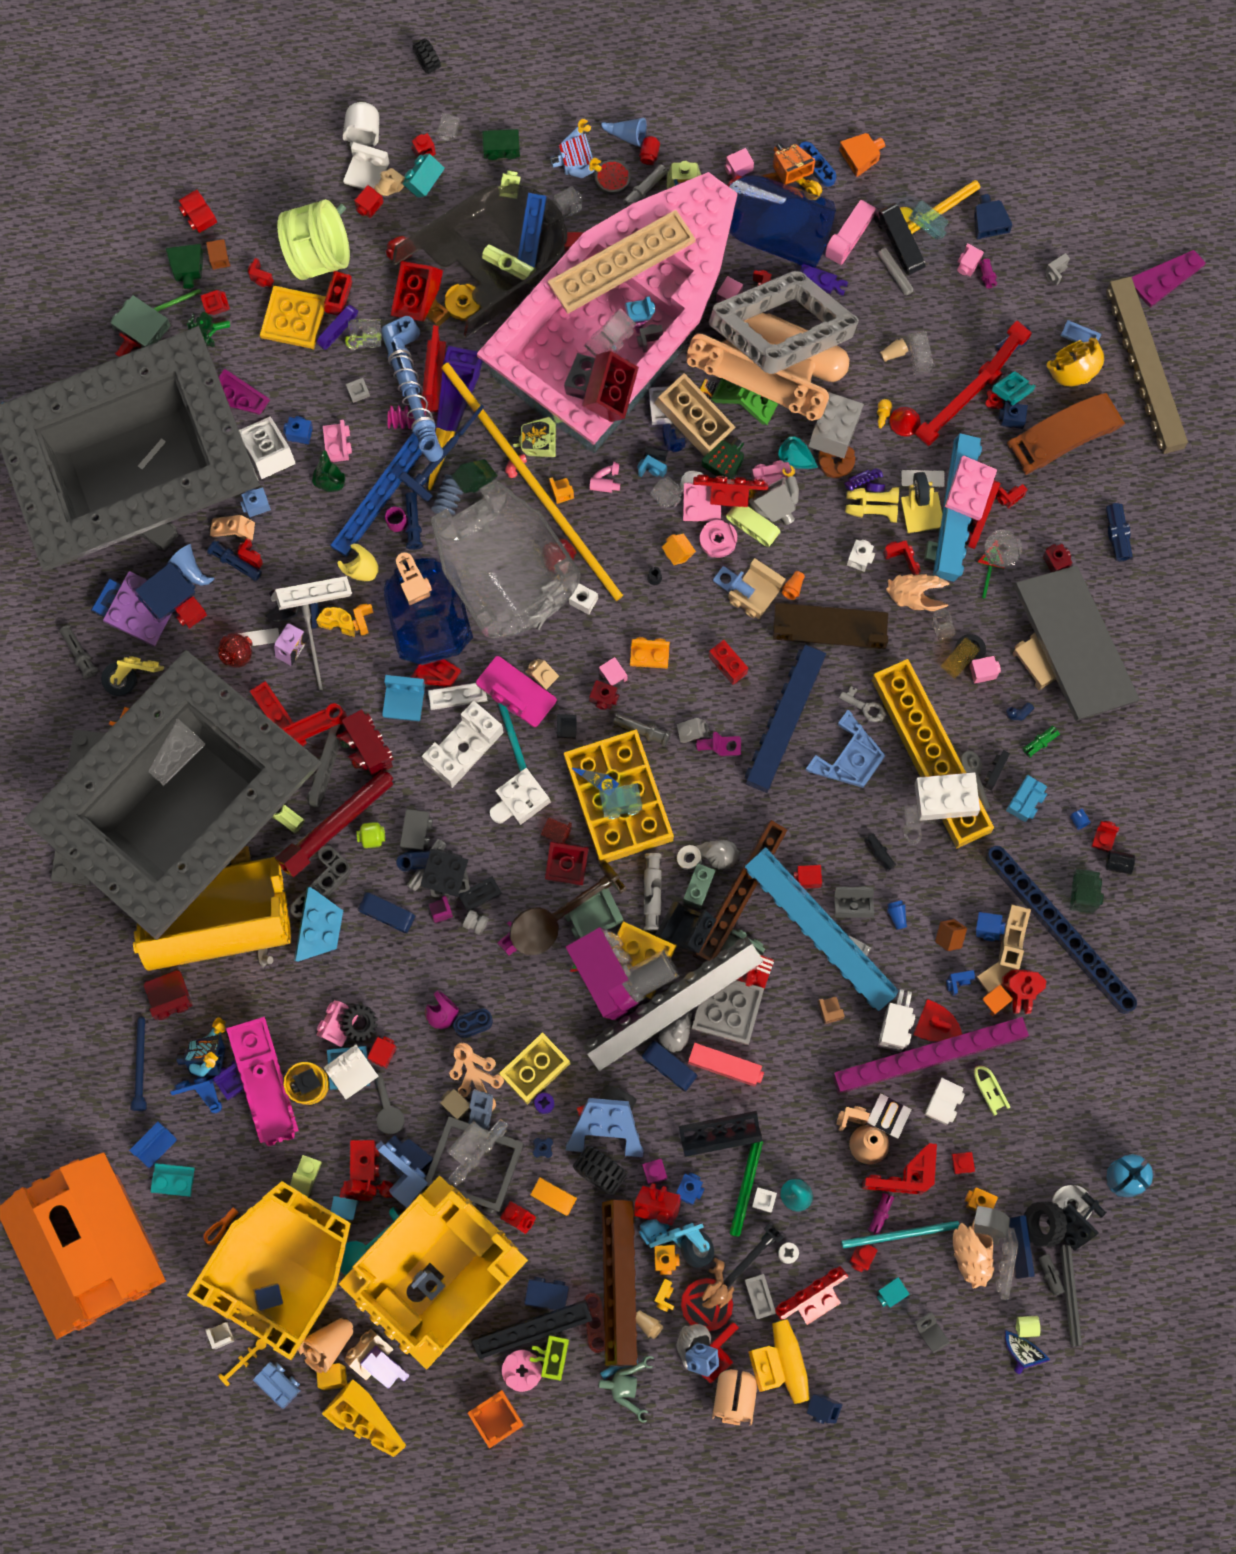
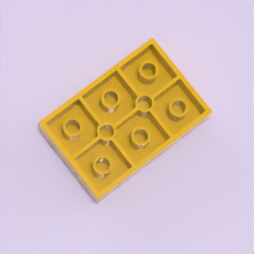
(625, 762)

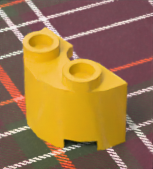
(336, 617)

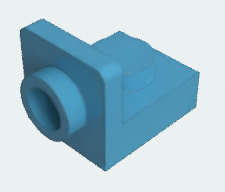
(640, 310)
(655, 467)

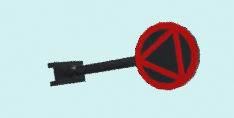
(717, 1317)

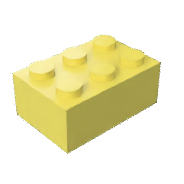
(534, 1068)

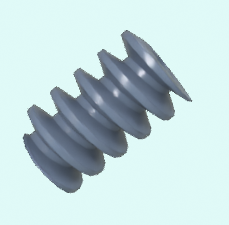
(447, 496)

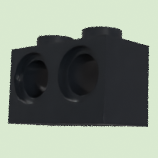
(578, 376)

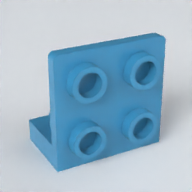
(403, 698)

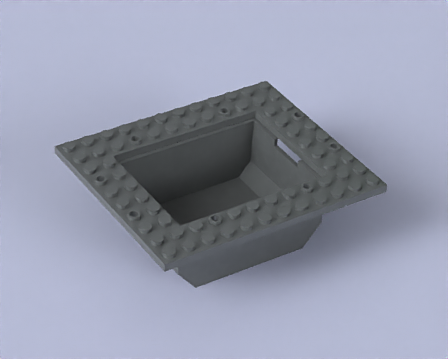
(104, 432)
(175, 837)

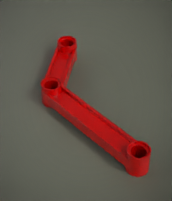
(988, 373)
(316, 723)

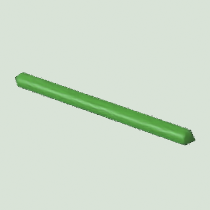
(177, 300)

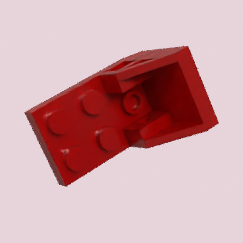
(921, 1166)

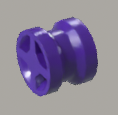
(546, 1105)

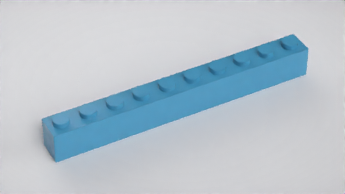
(821, 929)

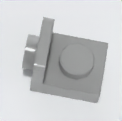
(1056, 267)

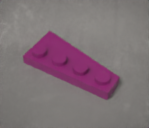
(1161, 280)

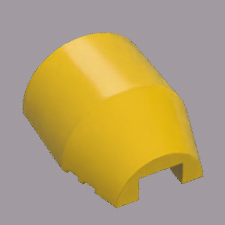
(279, 1242)

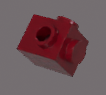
(1057, 557)
(604, 695)

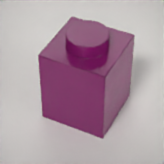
(654, 1171)

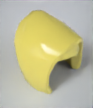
(363, 567)

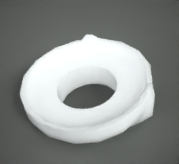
(686, 850)

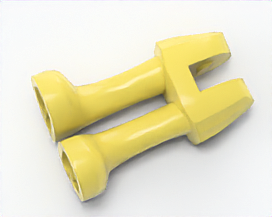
(890, 511)

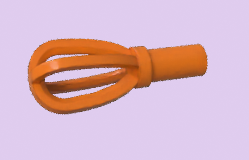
(225, 1222)

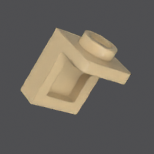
(542, 673)

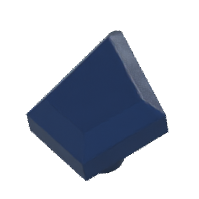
(314, 611)

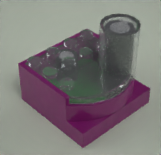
(611, 977)

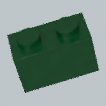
(501, 144)

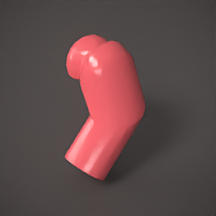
(511, 469)

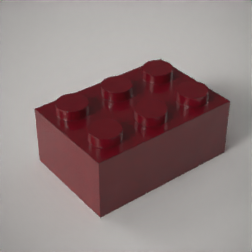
(610, 386)

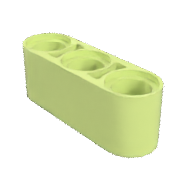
(753, 524)

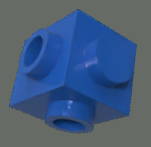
(298, 430)
(990, 926)
(690, 1188)

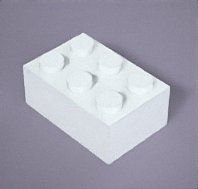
(947, 796)

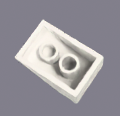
(266, 447)

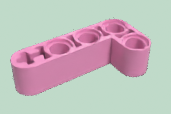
(843, 243)

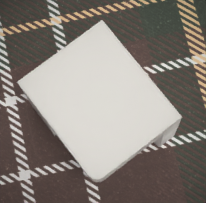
(220, 1335)

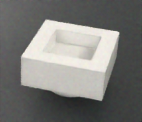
(764, 1200)

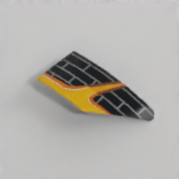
(708, 388)

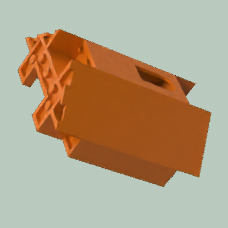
(100, 1269)

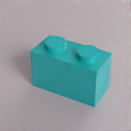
(423, 175)

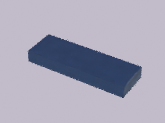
(1024, 1262)

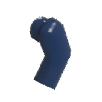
(1019, 714)

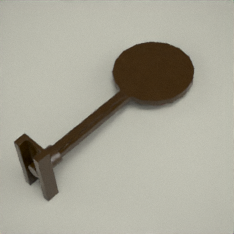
(538, 928)

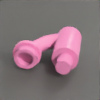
(597, 483)

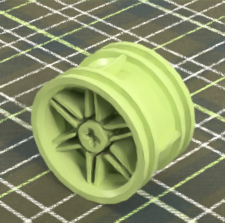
(313, 239)

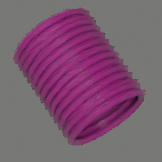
(395, 511)

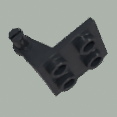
(444, 872)
(1078, 1228)

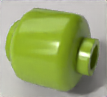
(371, 835)

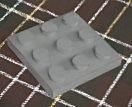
(730, 1012)

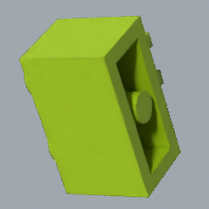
(554, 1357)

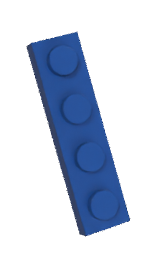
(532, 229)

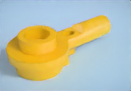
(810, 186)

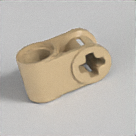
(390, 182)

